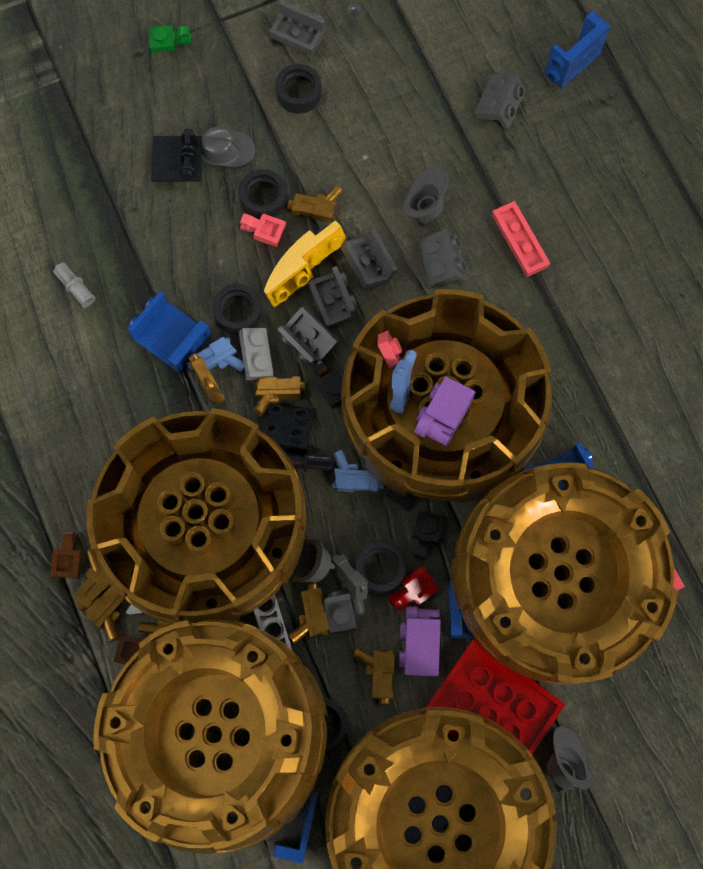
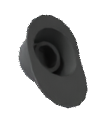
(227, 147)
(426, 195)
(313, 563)
(568, 762)

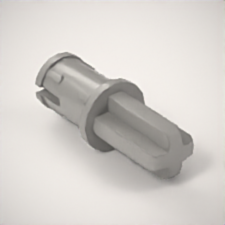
(74, 285)

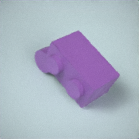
(445, 411)
(421, 642)

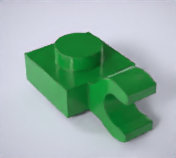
(165, 38)

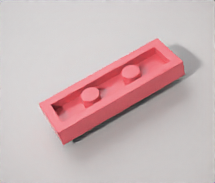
(520, 239)

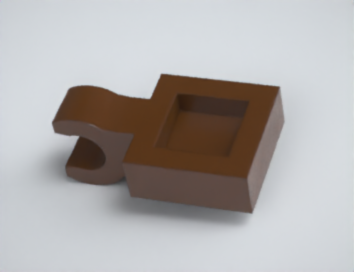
(67, 561)

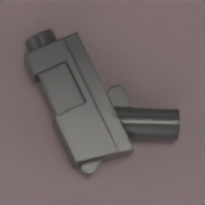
(352, 581)

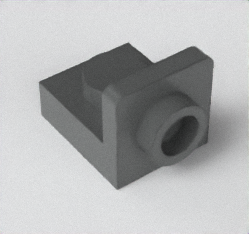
(339, 612)

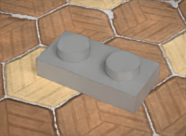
(255, 353)

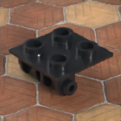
(177, 158)
(288, 425)

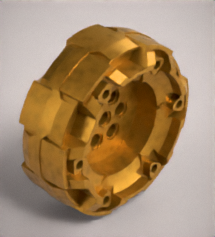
(498, 429)
(624, 563)
(236, 564)
(416, 757)
(151, 760)

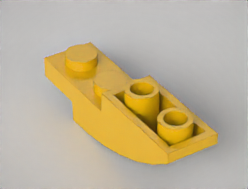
(294, 267)

